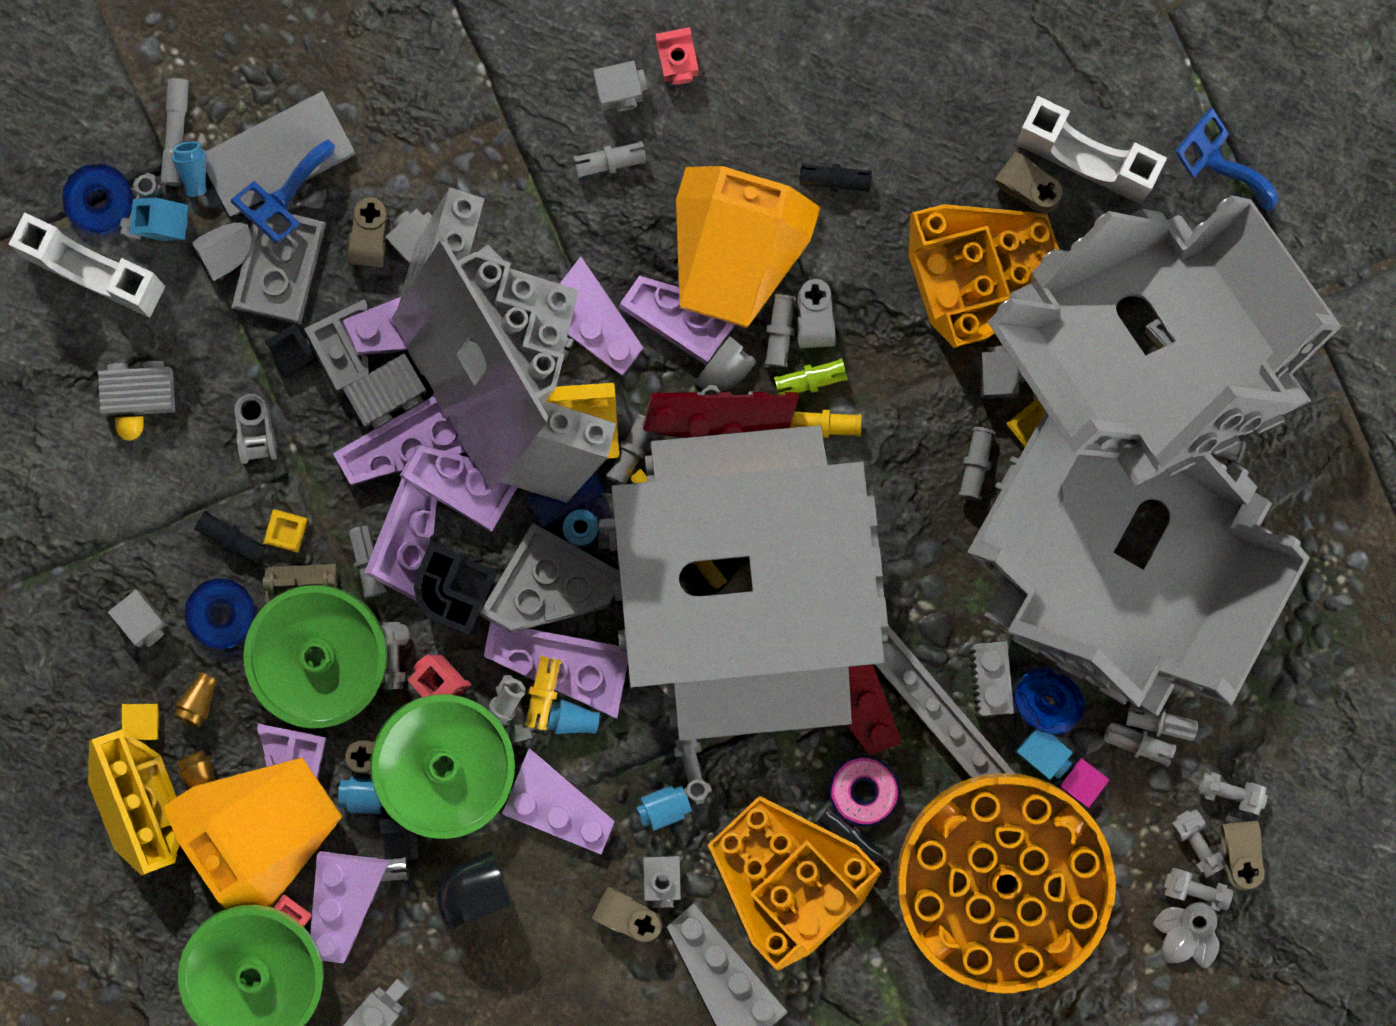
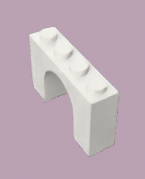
(1123, 172)
(117, 281)

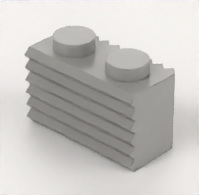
(136, 390)
(386, 392)
(992, 679)

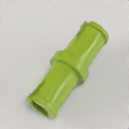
(811, 378)

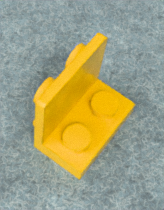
(593, 400)

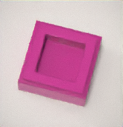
(1084, 783)

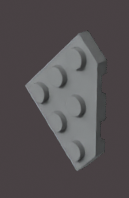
(548, 584)

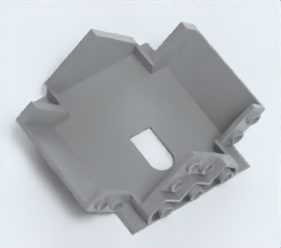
(1225, 297)
(501, 382)
(816, 577)
(1136, 632)

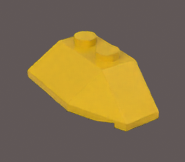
(130, 795)

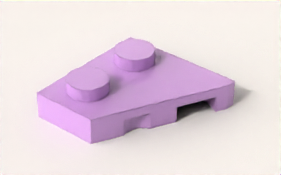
(285, 745)

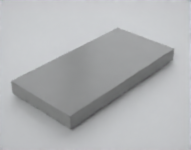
(274, 150)

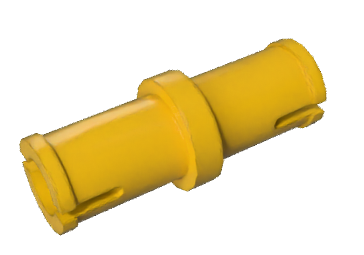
(830, 423)
(543, 693)

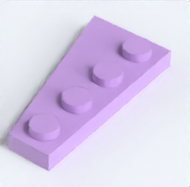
(392, 444)
(588, 670)

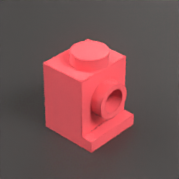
(677, 71)
(426, 677)

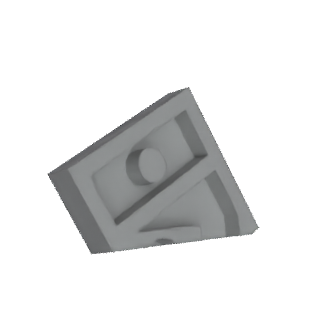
(335, 349)

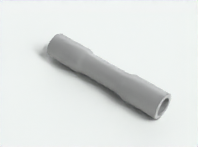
(176, 109)

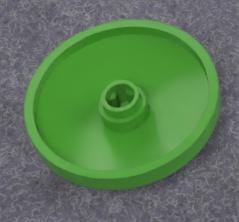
(315, 656)
(442, 766)
(250, 970)

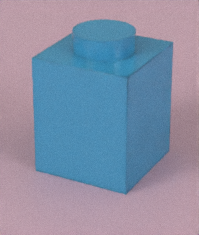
(159, 219)
(1045, 754)

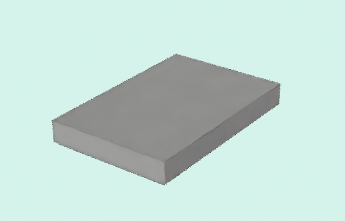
(279, 276)

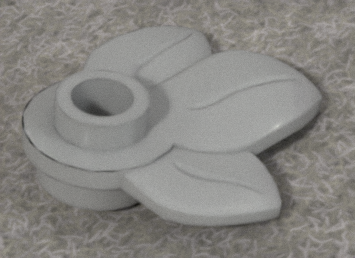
(1185, 938)

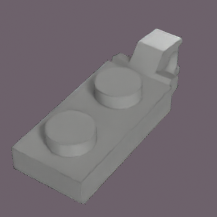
(379, 1007)

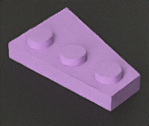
(659, 309)
(598, 323)
(375, 331)
(457, 484)
(403, 539)
(555, 806)
(341, 900)

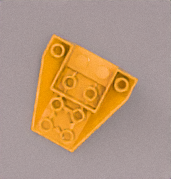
(737, 240)
(973, 262)
(253, 830)
(790, 879)

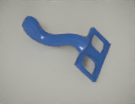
(1211, 157)
(277, 201)

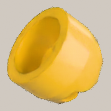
(129, 426)

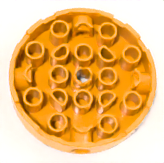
(997, 829)

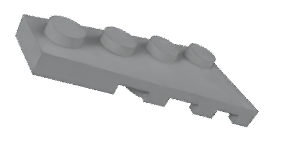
(722, 977)

